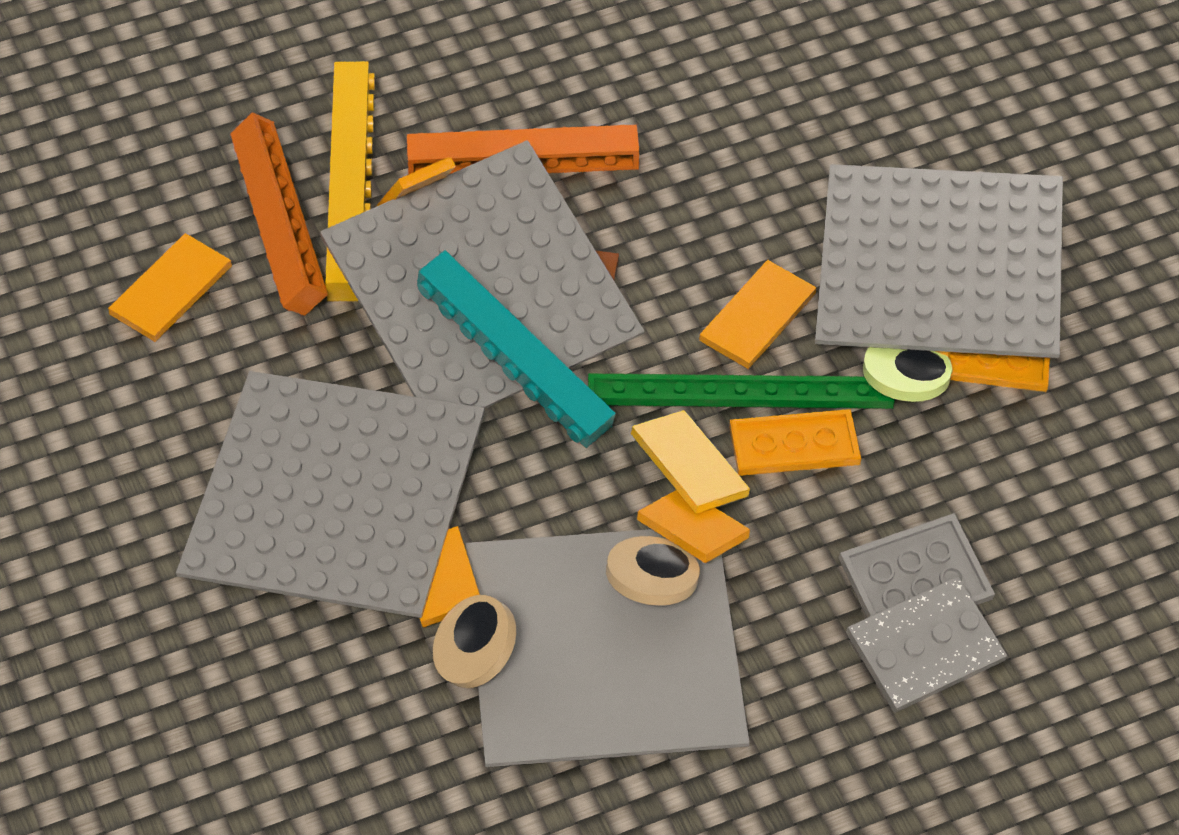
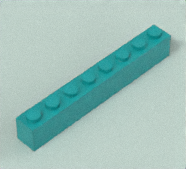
(515, 349)

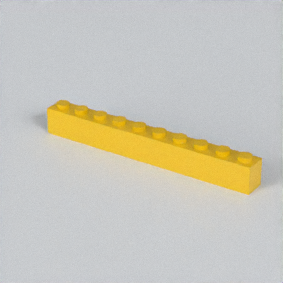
(349, 158)

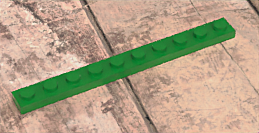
(737, 391)

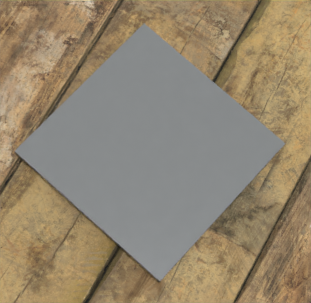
(515, 240)
(941, 261)
(332, 494)
(599, 669)

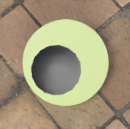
(907, 373)

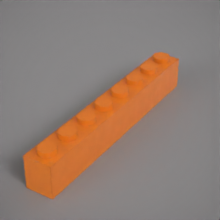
(557, 148)
(278, 215)

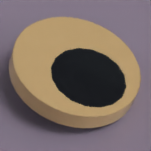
(652, 570)
(474, 641)

